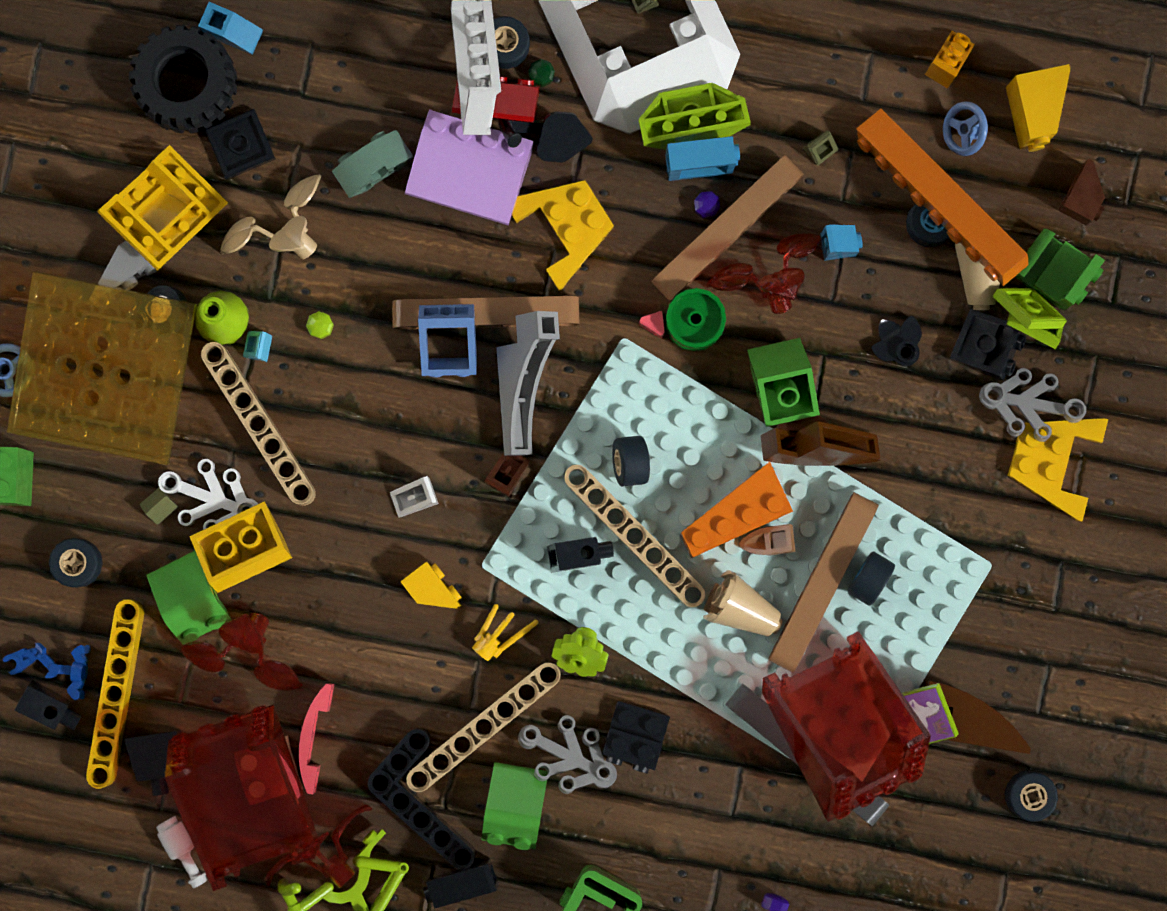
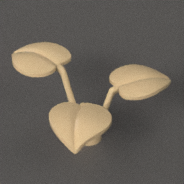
(291, 236)

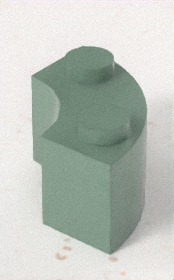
(372, 163)

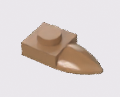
(770, 540)

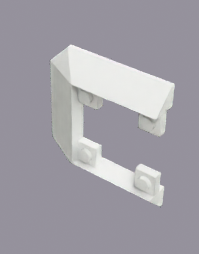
(622, 93)

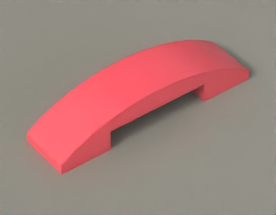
(310, 771)

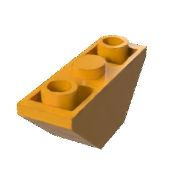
(950, 59)

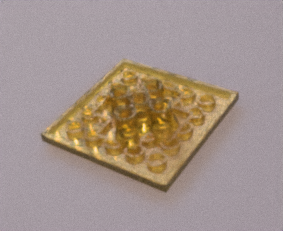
(143, 336)

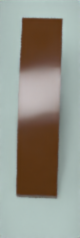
(820, 446)
(980, 723)

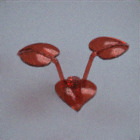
(777, 287)
(246, 634)
(335, 867)

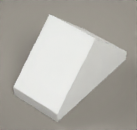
(414, 497)

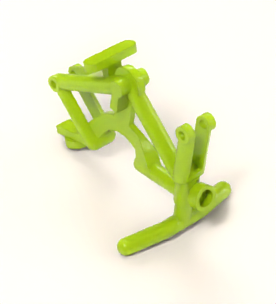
(354, 894)

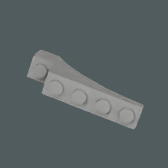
(519, 376)

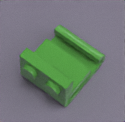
(1059, 270)
(187, 599)
(514, 806)
(572, 897)

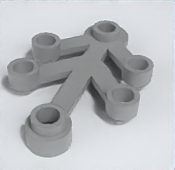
(1027, 403)
(571, 757)

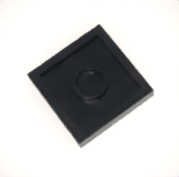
(240, 144)

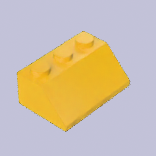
(240, 547)

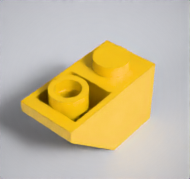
(427, 587)

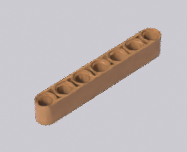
(727, 228)
(490, 312)
(823, 582)

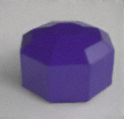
(706, 205)
(774, 902)

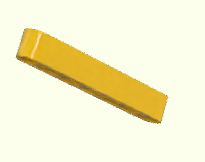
(106, 703)

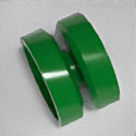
(695, 336)

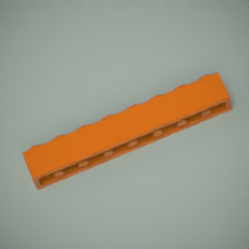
(942, 198)

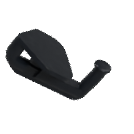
(559, 139)

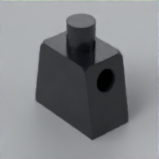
(568, 555)
(35, 703)
(149, 759)

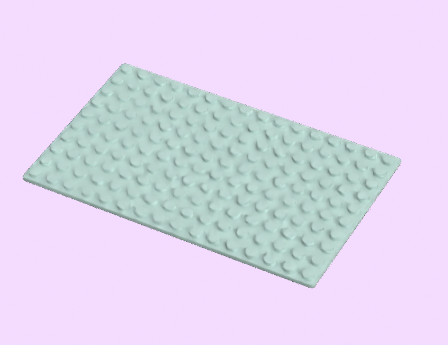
(697, 457)

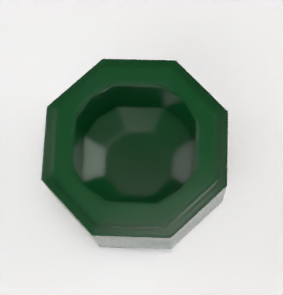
(541, 72)

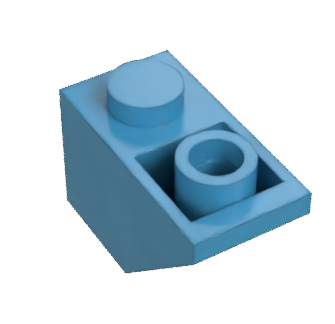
(230, 28)

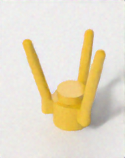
(488, 644)

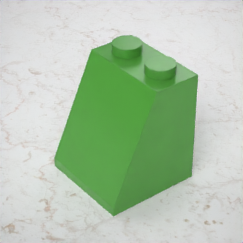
(783, 382)
(16, 476)

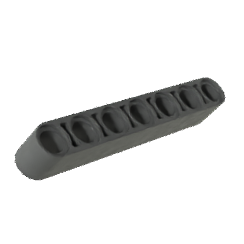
(759, 716)

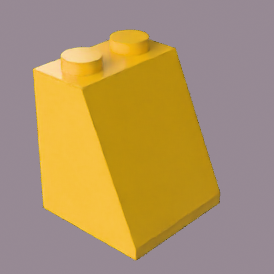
(1037, 105)

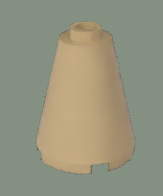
(977, 285)
(741, 607)

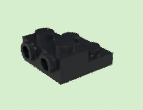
(988, 345)
(635, 737)

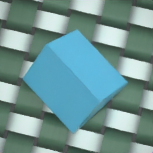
(257, 345)

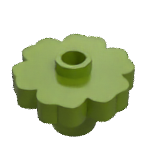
(580, 653)

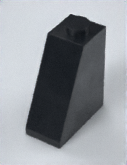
(461, 884)

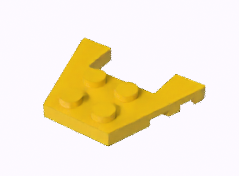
(574, 218)
(1043, 464)

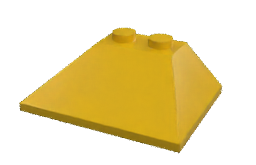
(163, 208)

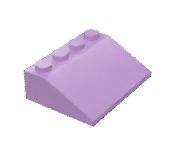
(468, 171)

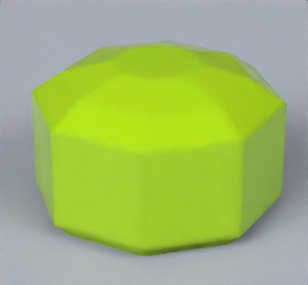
(319, 325)

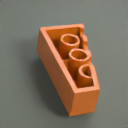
(743, 510)

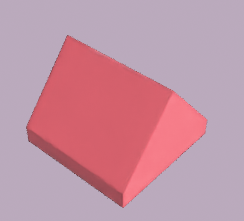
(653, 324)

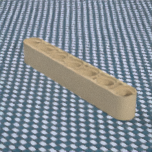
(248, 414)
(629, 522)
(476, 738)

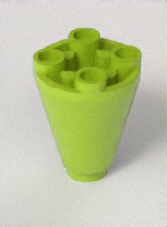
(228, 323)

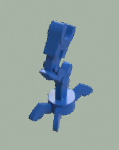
(77, 672)

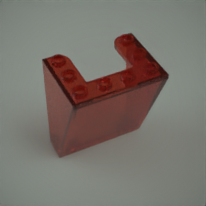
(848, 728)
(238, 793)

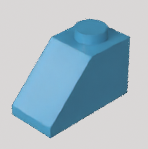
(840, 241)

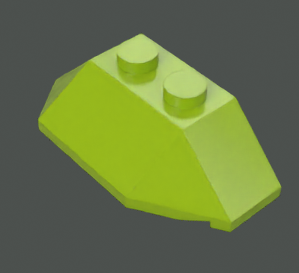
(693, 115)

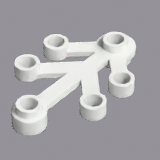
(214, 499)

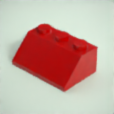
(514, 102)

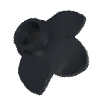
(897, 337)

